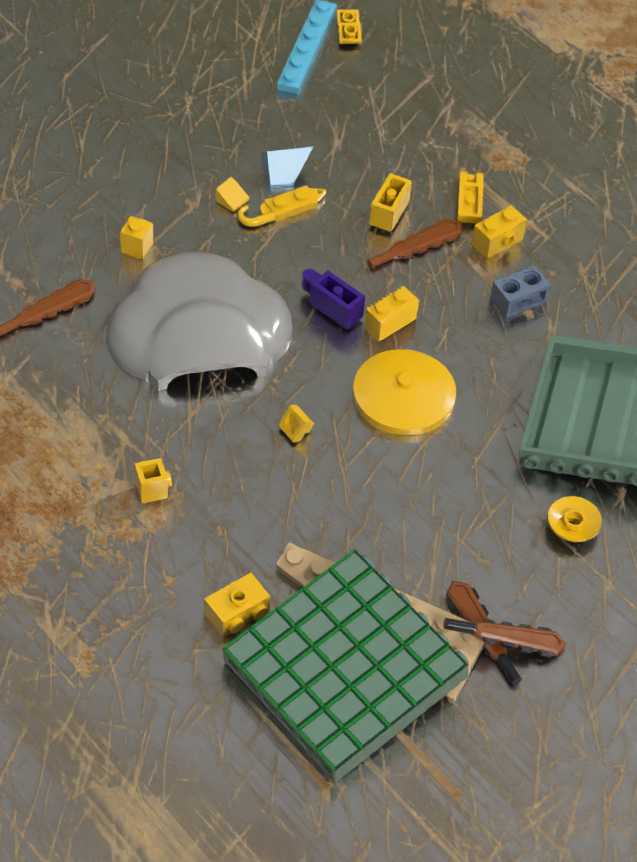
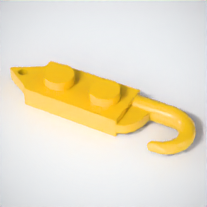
(284, 206)

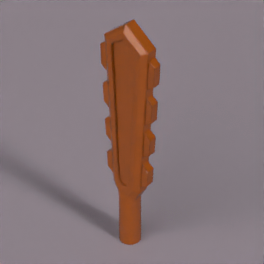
(432, 237)
(60, 299)

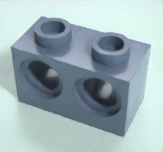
(520, 291)

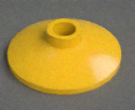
(576, 511)

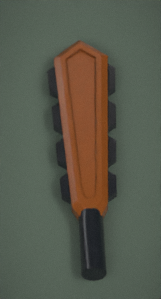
(465, 601)
(526, 638)

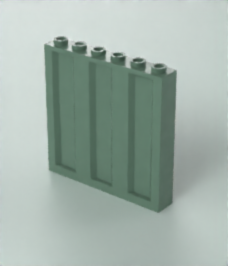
(584, 411)

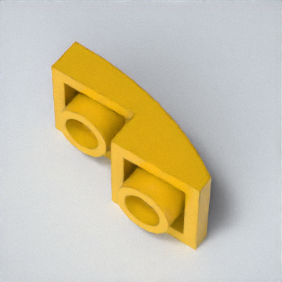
(348, 27)

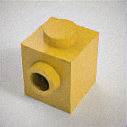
(136, 237)
(152, 480)

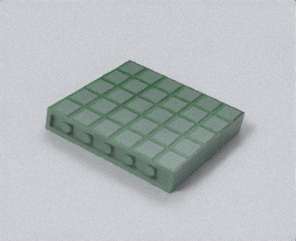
(346, 664)

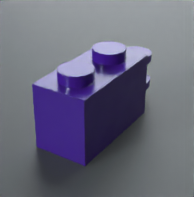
(334, 297)

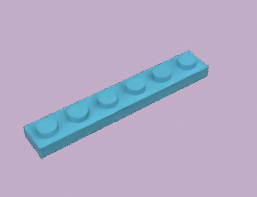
(306, 47)

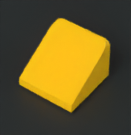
(231, 195)

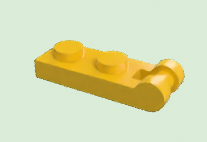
(470, 197)

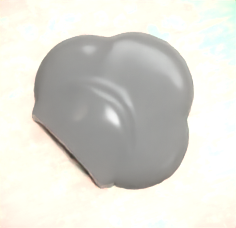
(197, 317)

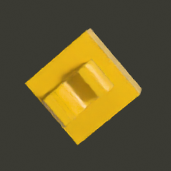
(295, 423)

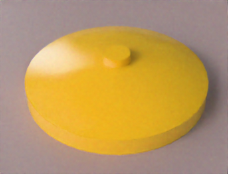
(404, 392)

